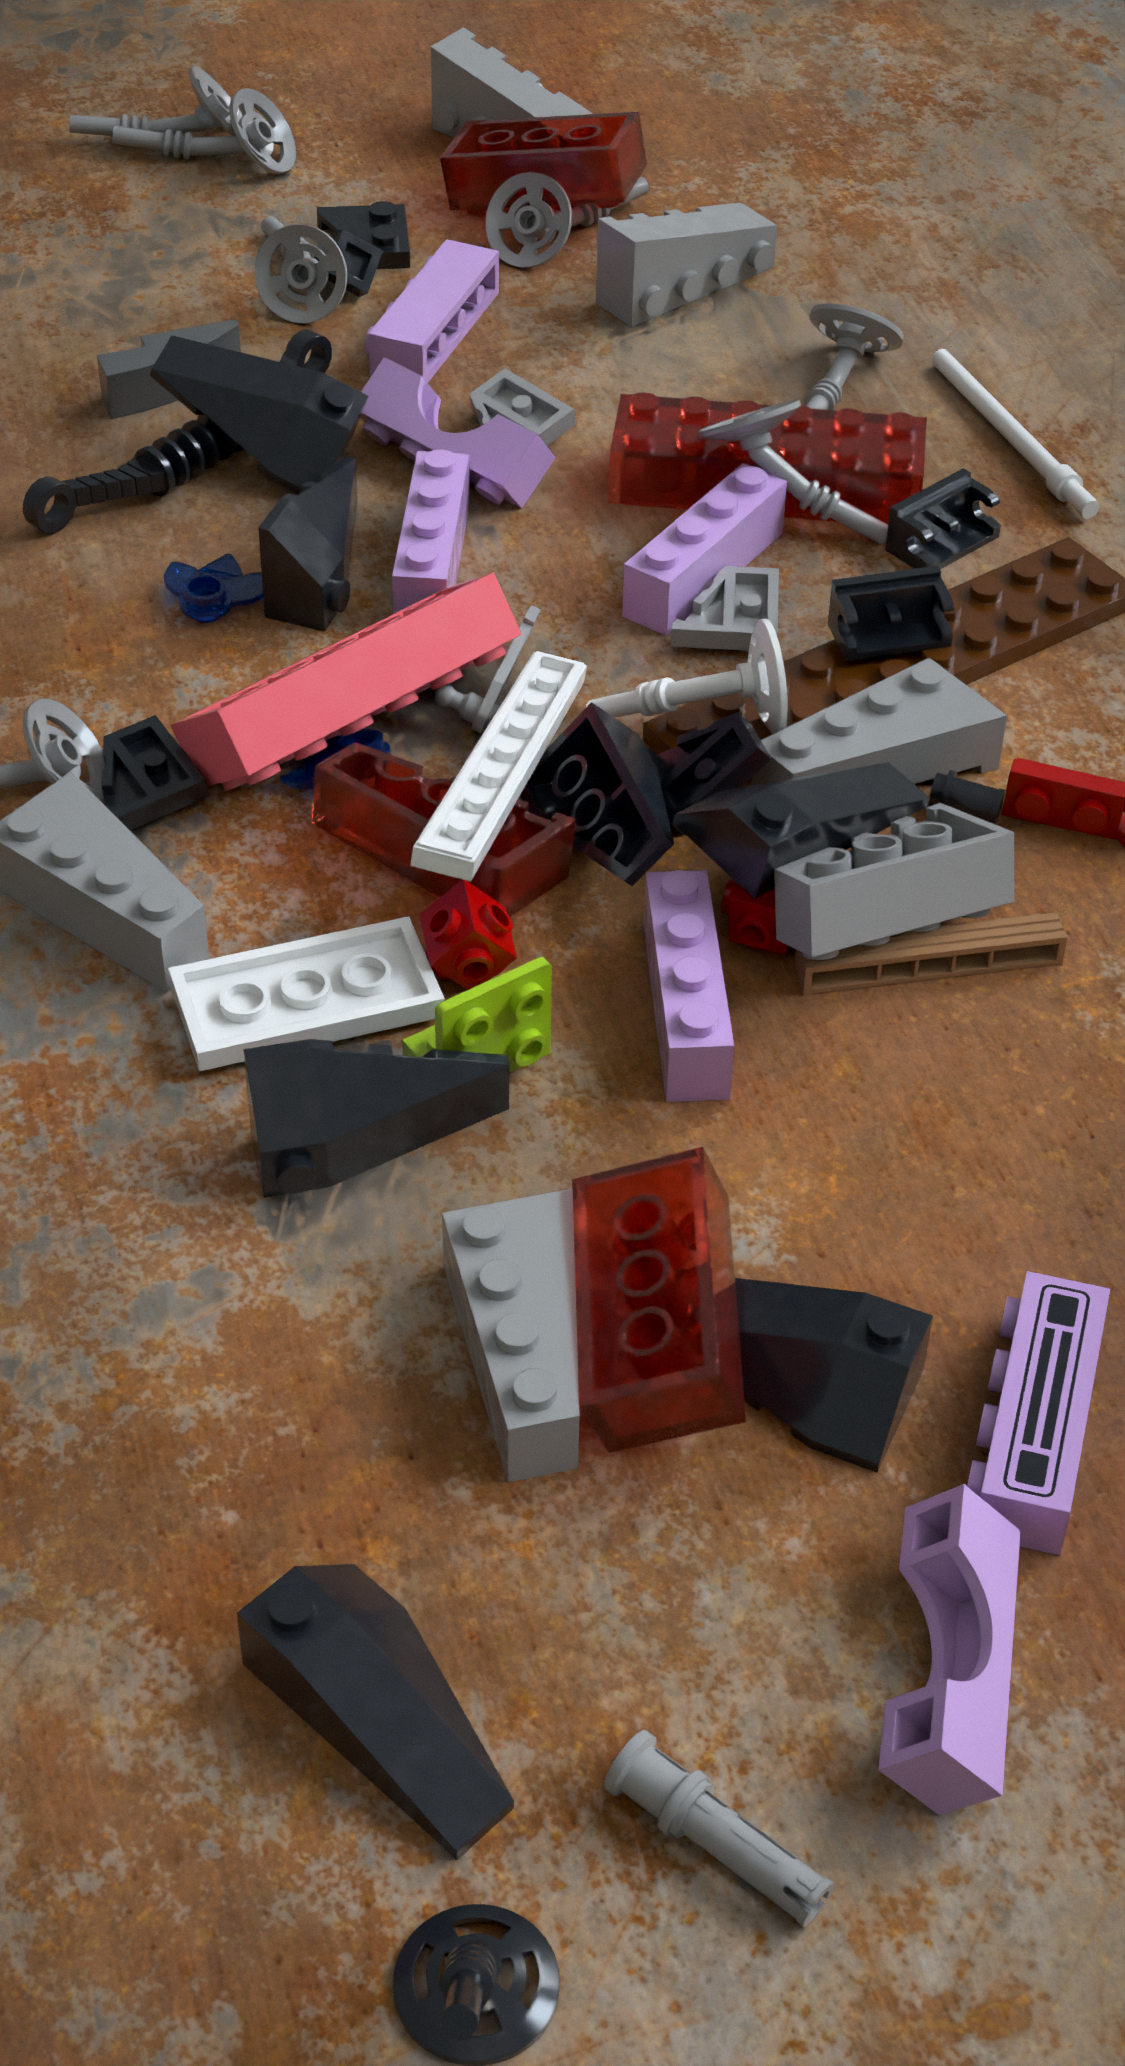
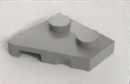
(522, 404)
(730, 609)

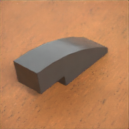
(126, 373)

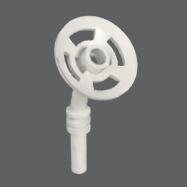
(756, 679)

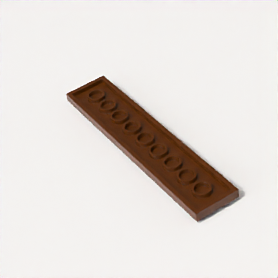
(992, 625)

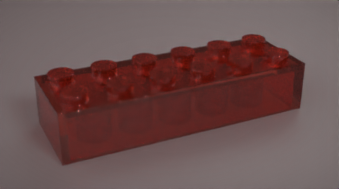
(667, 465)

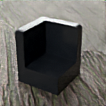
(360, 261)

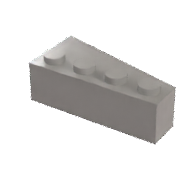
(480, 85)
(678, 257)
(913, 720)
(99, 882)
(894, 883)
(517, 1310)

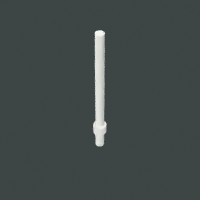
(1060, 478)

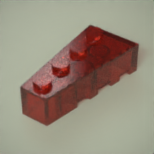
(386, 803)

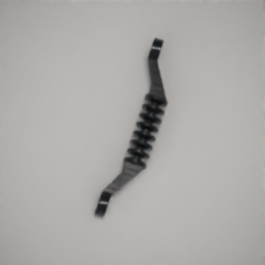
(159, 466)

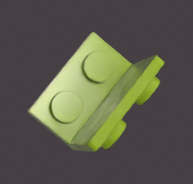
(496, 1017)

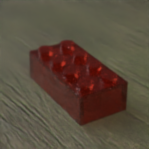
(587, 154)
(656, 1301)

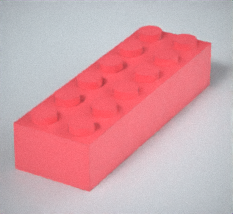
(348, 684)

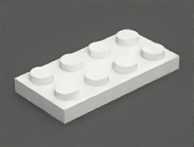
(305, 990)

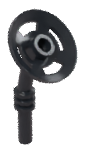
(473, 1988)

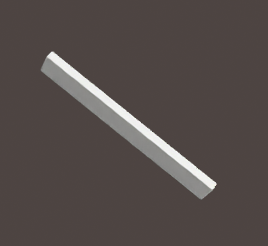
(498, 767)

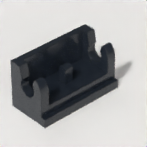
(942, 522)
(890, 613)

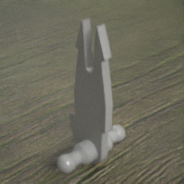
(479, 709)

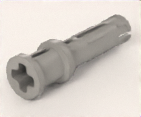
(687, 1807)

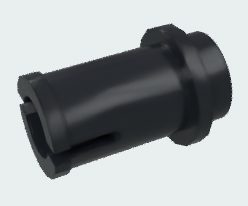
(967, 796)

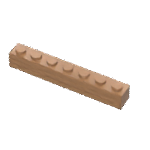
(939, 954)

